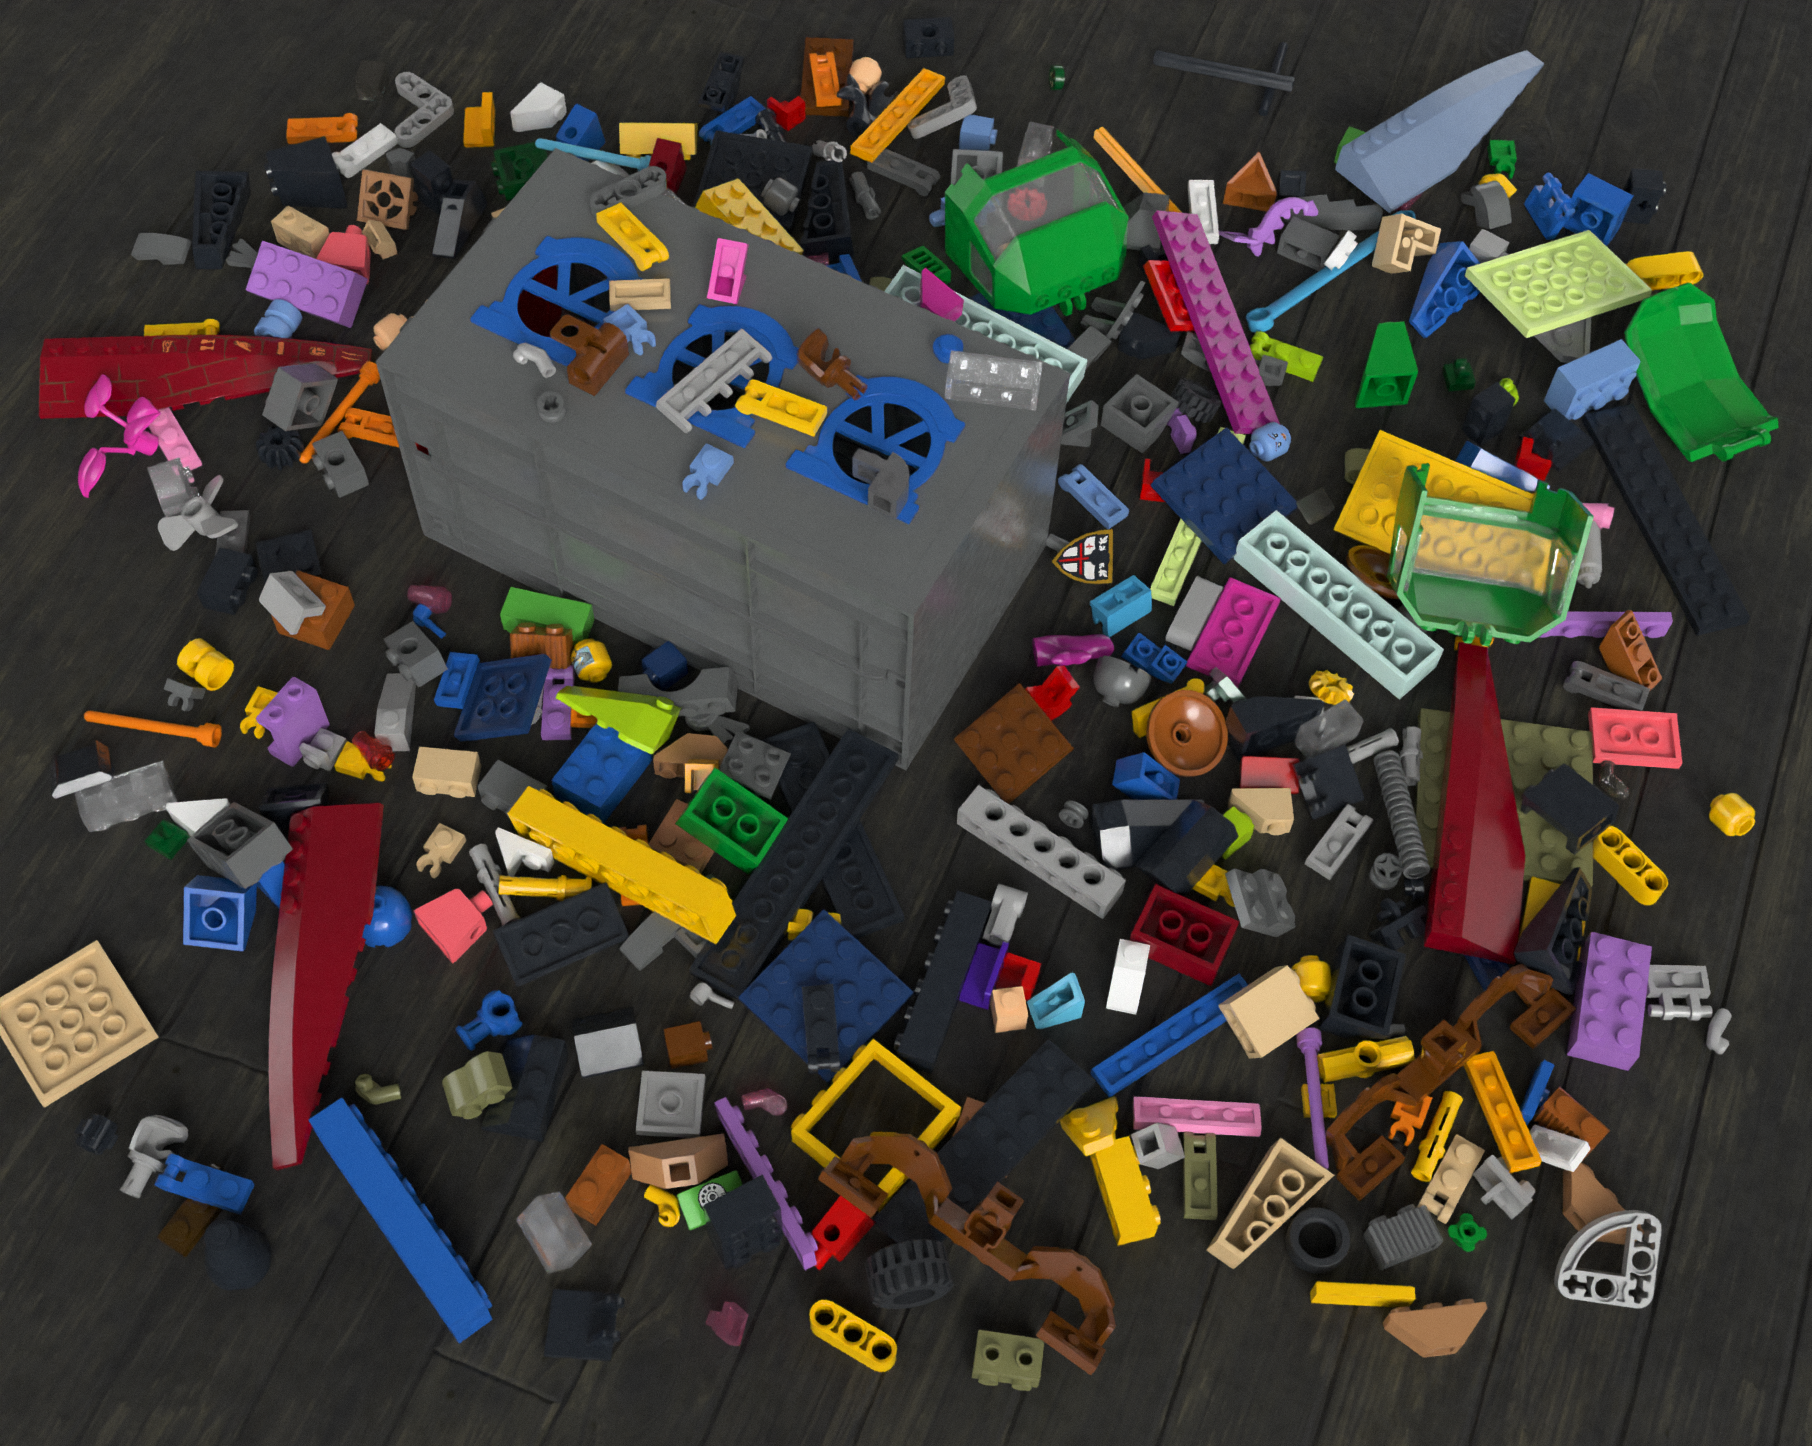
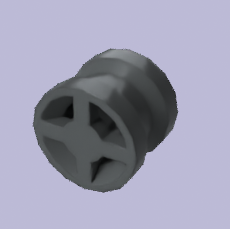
(1390, 866)

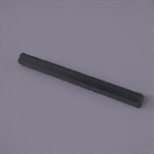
(1223, 70)

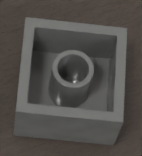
(299, 396)

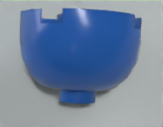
(390, 918)

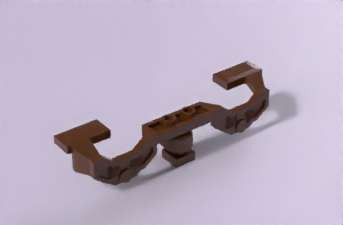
(1441, 1055)
(983, 1236)

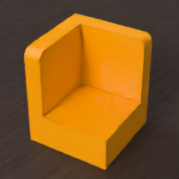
(696, 771)

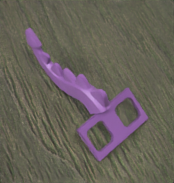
(1271, 222)

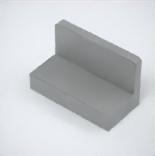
(290, 600)

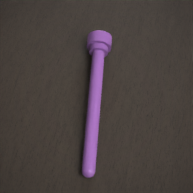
(1309, 1042)

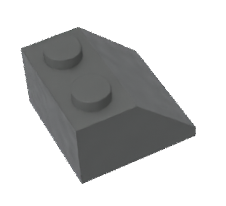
(1138, 413)

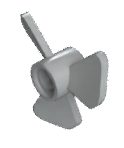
(198, 516)

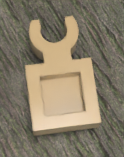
(441, 846)

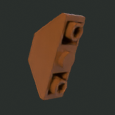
(1628, 652)

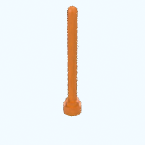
(368, 376)
(207, 734)

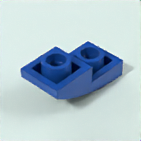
(1155, 661)

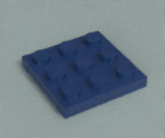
(503, 698)

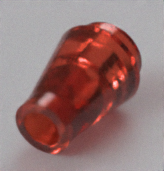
(375, 752)

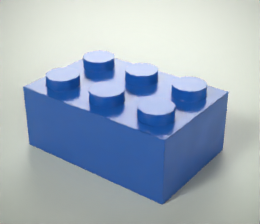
(600, 772)

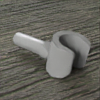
(703, 992)

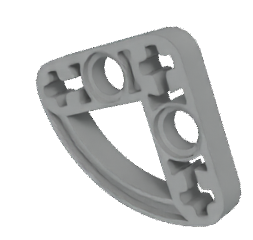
(1622, 1281)

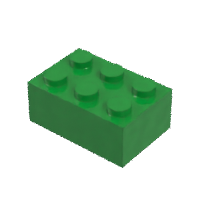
(731, 821)

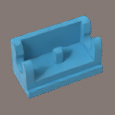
(1121, 605)

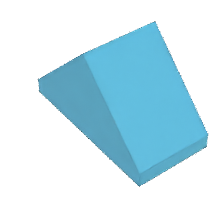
(1057, 1003)

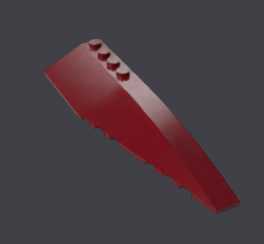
(1478, 833)

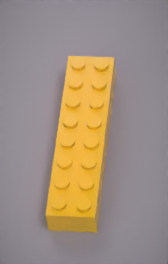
(625, 864)

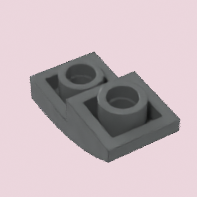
(164, 247)
(1090, 345)

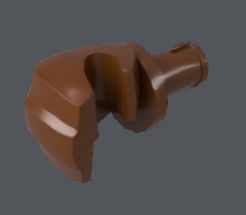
(836, 371)

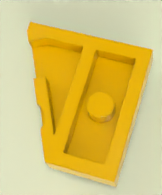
(1092, 1126)

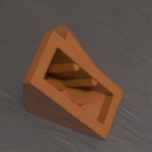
(1251, 186)

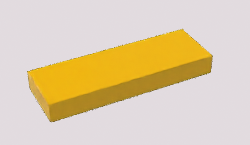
(1362, 1294)

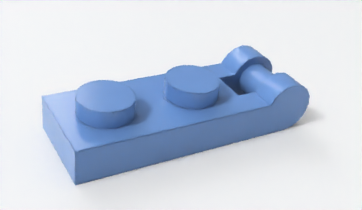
(1094, 496)

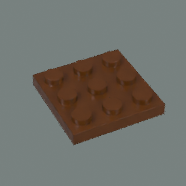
(1013, 744)

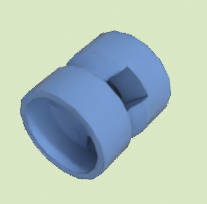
(279, 321)

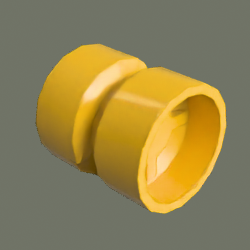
(205, 664)

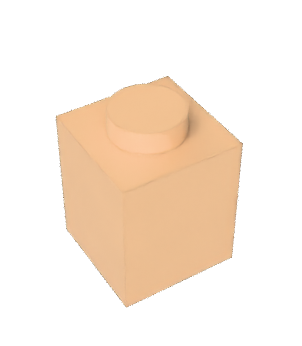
(1009, 1009)

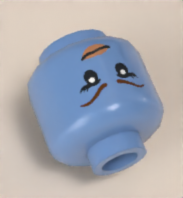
(1270, 441)

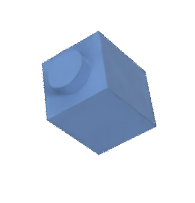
(977, 133)

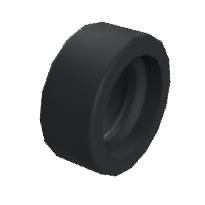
(1332, 1222)

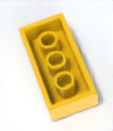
(743, 210)

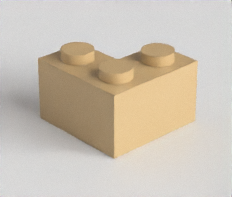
(1401, 240)

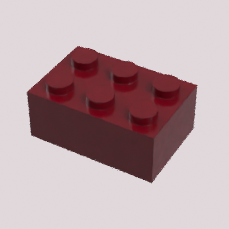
(1184, 934)

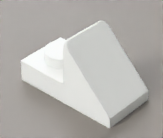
(519, 850)

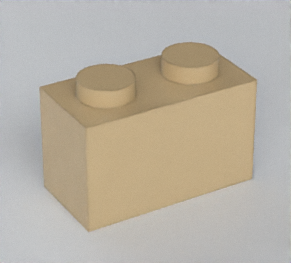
(446, 772)

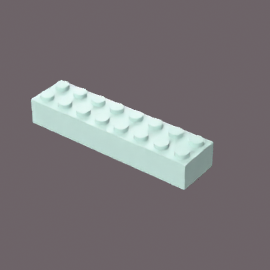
(992, 325)
(1338, 604)

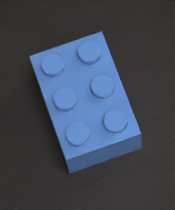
(1592, 380)

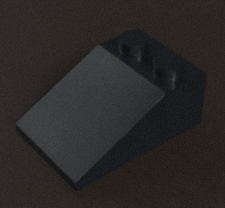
(1267, 723)

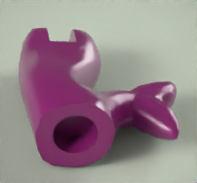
(1070, 649)

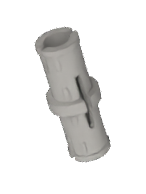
(1411, 755)

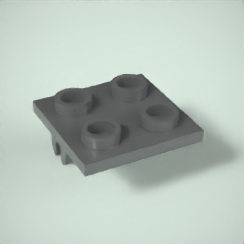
(1120, 311)
(754, 764)

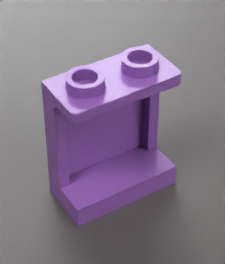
(293, 719)

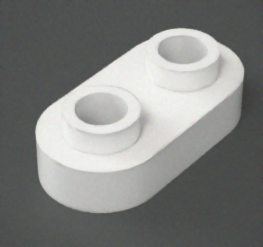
(1340, 252)

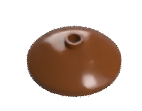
(1201, 731)

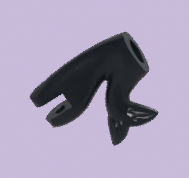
(864, 112)

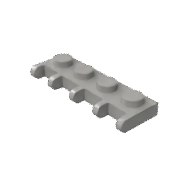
(711, 378)

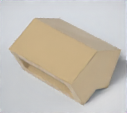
(386, 245)

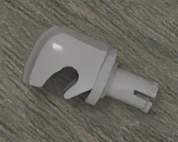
(146, 1150)

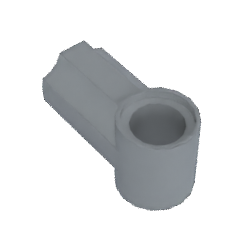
(1006, 908)

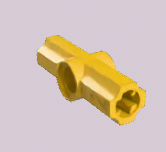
(1383, 1054)

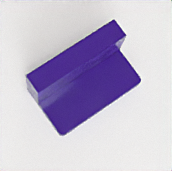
(983, 975)

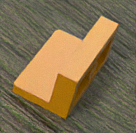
(480, 123)

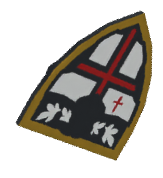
(1088, 558)

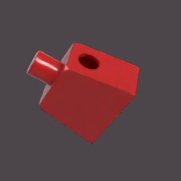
(841, 1219)

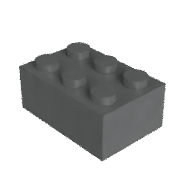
(240, 845)

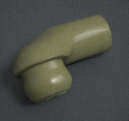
(374, 1093)

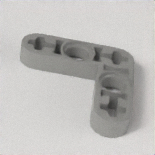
(960, 106)
(436, 107)

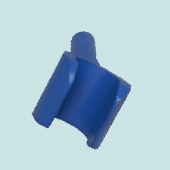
(421, 618)

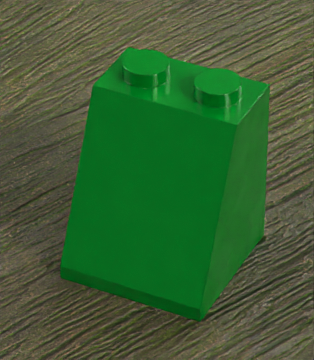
(1389, 368)

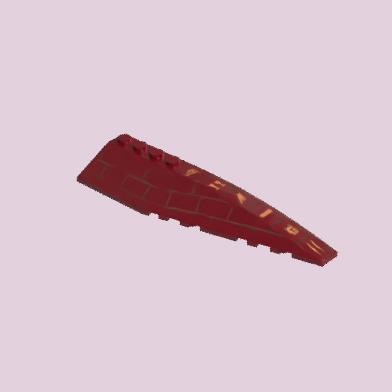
(176, 368)

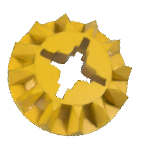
(1337, 687)

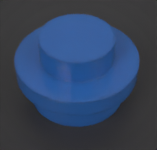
(944, 344)

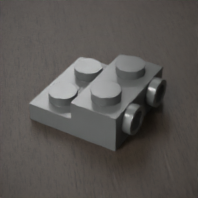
(1261, 901)

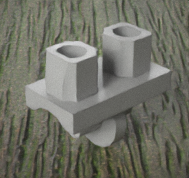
(1503, 1187)

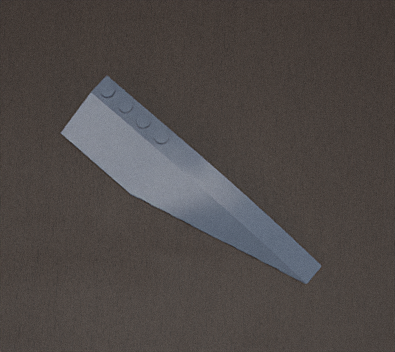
(1434, 133)

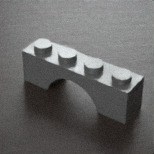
(710, 693)

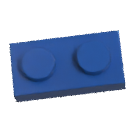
(456, 680)

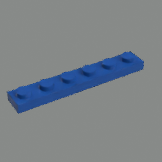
(1165, 1039)

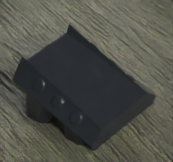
(80, 769)

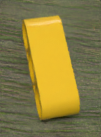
(1667, 269)
(1634, 878)
(845, 1321)

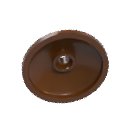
(1371, 568)

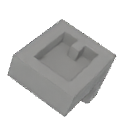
(323, 749)

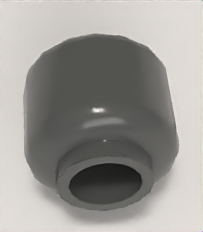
(780, 196)

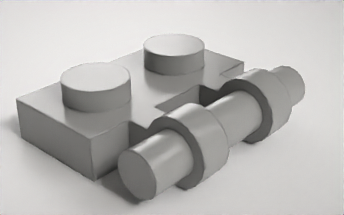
(1678, 982)

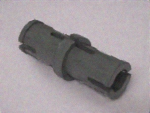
(864, 195)

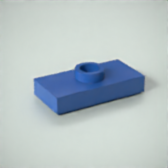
(1536, 1093)

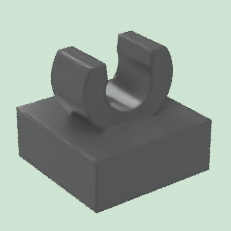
(184, 690)

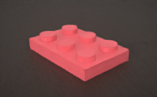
(1635, 737)

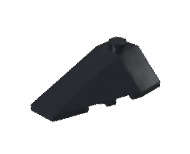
(1555, 933)

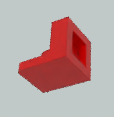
(788, 113)
(1530, 461)
(1148, 477)
(1019, 972)

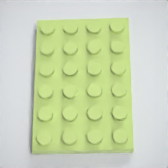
(1557, 283)

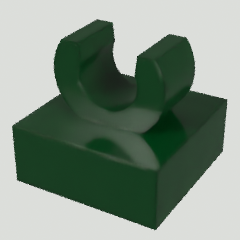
(1459, 375)
(167, 839)

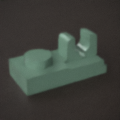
(1222, 687)

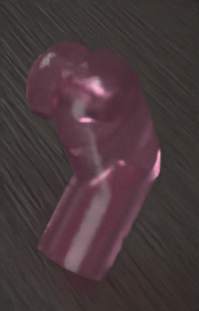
(766, 1099)

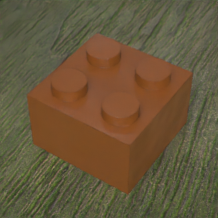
(323, 629)

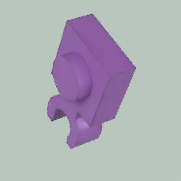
(1182, 431)

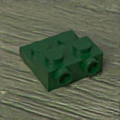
(516, 166)

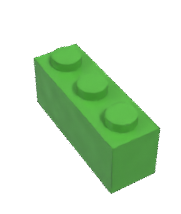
(546, 609)

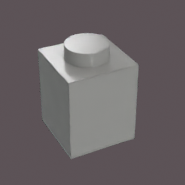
(1488, 246)
(1157, 1145)

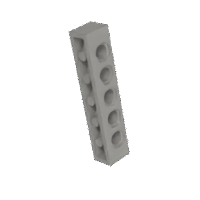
(1046, 865)

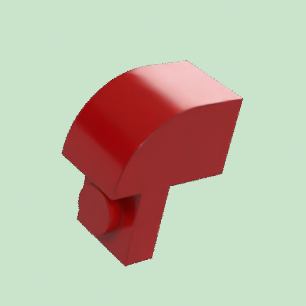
(1055, 692)

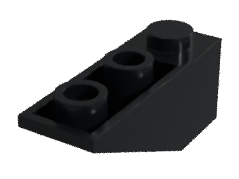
(458, 216)

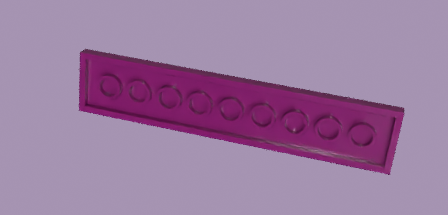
(1215, 321)

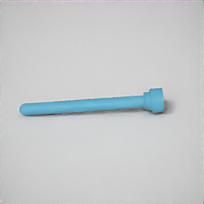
(594, 154)

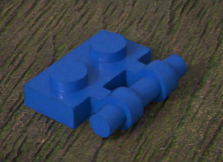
(1544, 210)

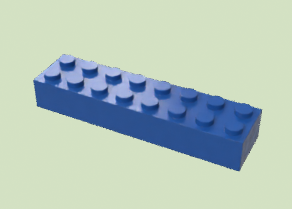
(403, 1219)

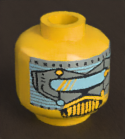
(591, 660)

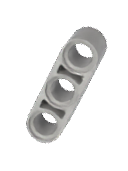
(1194, 613)

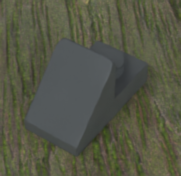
(1079, 425)

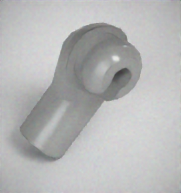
(1715, 1030)

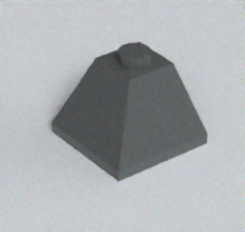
(984, 162)
(1140, 222)

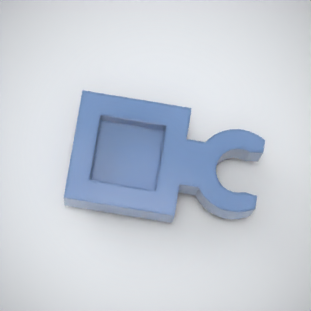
(632, 326)
(707, 467)

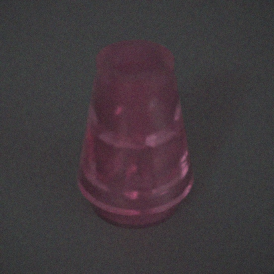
(433, 597)

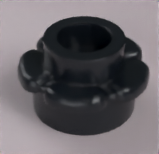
(1414, 888)

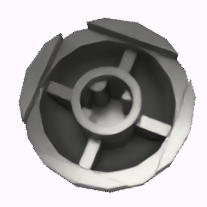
(1119, 681)

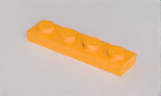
(1502, 1112)

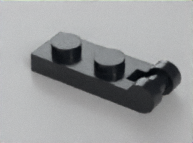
(820, 1027)

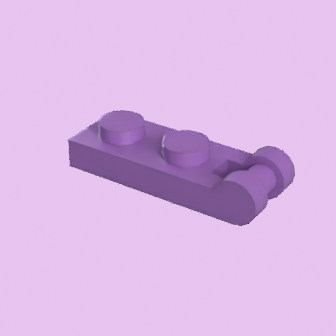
(556, 714)

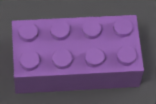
(307, 284)
(1610, 1001)

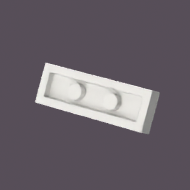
(1203, 202)

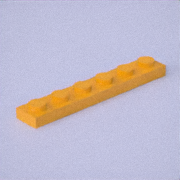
(897, 115)

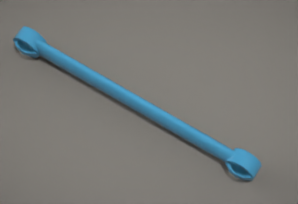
(1262, 318)

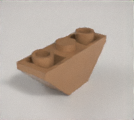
(671, 760)
(678, 1161)
(1587, 1200)
(1435, 1328)

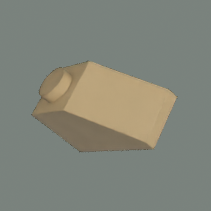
(1267, 808)

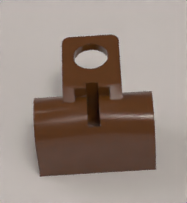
(597, 352)

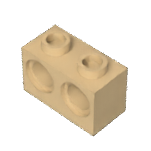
(299, 232)

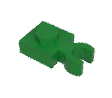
(1503, 155)

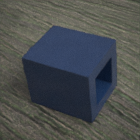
(665, 666)

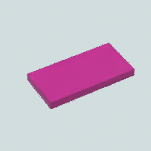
(1233, 630)

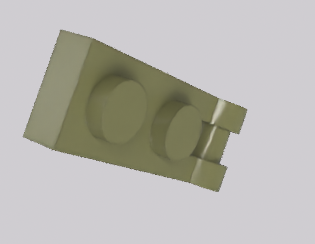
(1199, 1176)

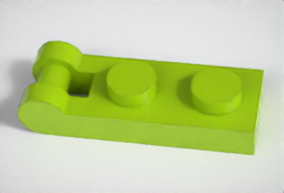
(1300, 362)

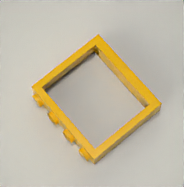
(843, 1079)

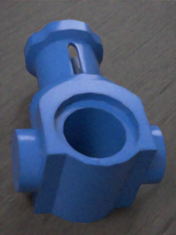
(488, 1023)

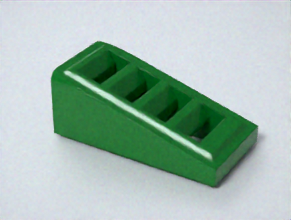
(941, 270)

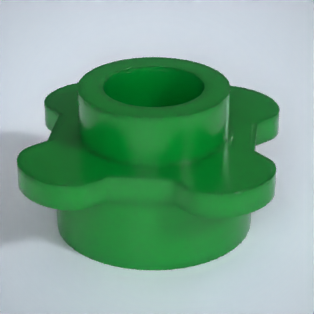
(1466, 1242)

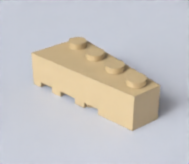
(1270, 1198)

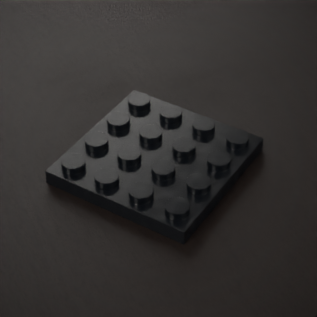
(755, 163)

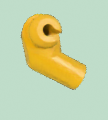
(667, 1204)

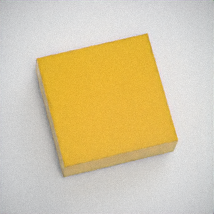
(1328, 1100)

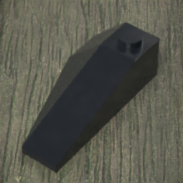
(1130, 827)

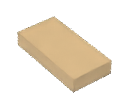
(640, 294)

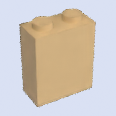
(1269, 1011)

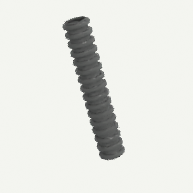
(1401, 815)

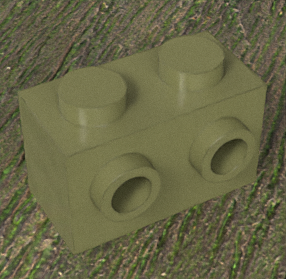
(1008, 1360)

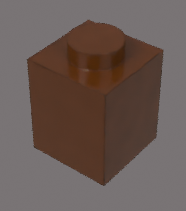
(687, 1044)

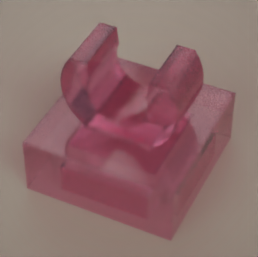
(728, 1323)

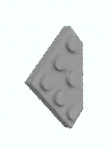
(1568, 341)

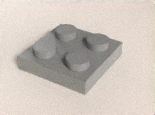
(670, 1104)

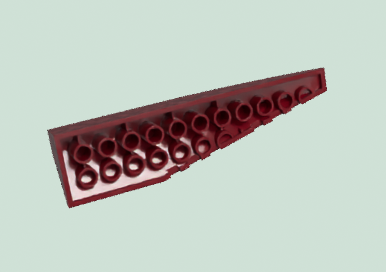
(319, 932)

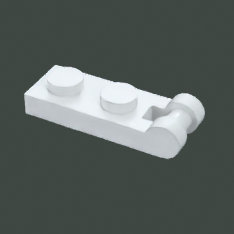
(364, 150)

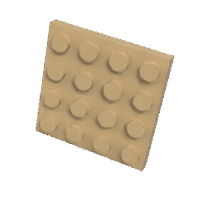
(72, 1023)

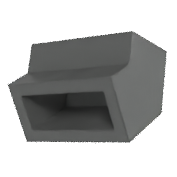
(399, 162)

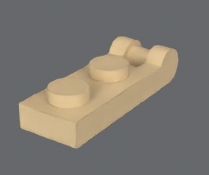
(1451, 1177)

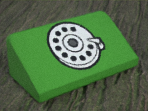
(692, 1200)

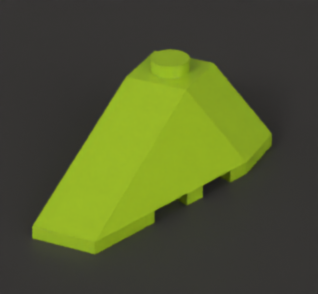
(638, 718)

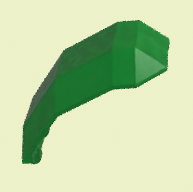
(1693, 377)

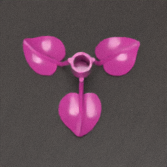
(138, 419)

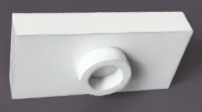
(1559, 1148)

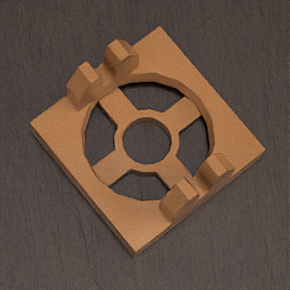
(368, 198)

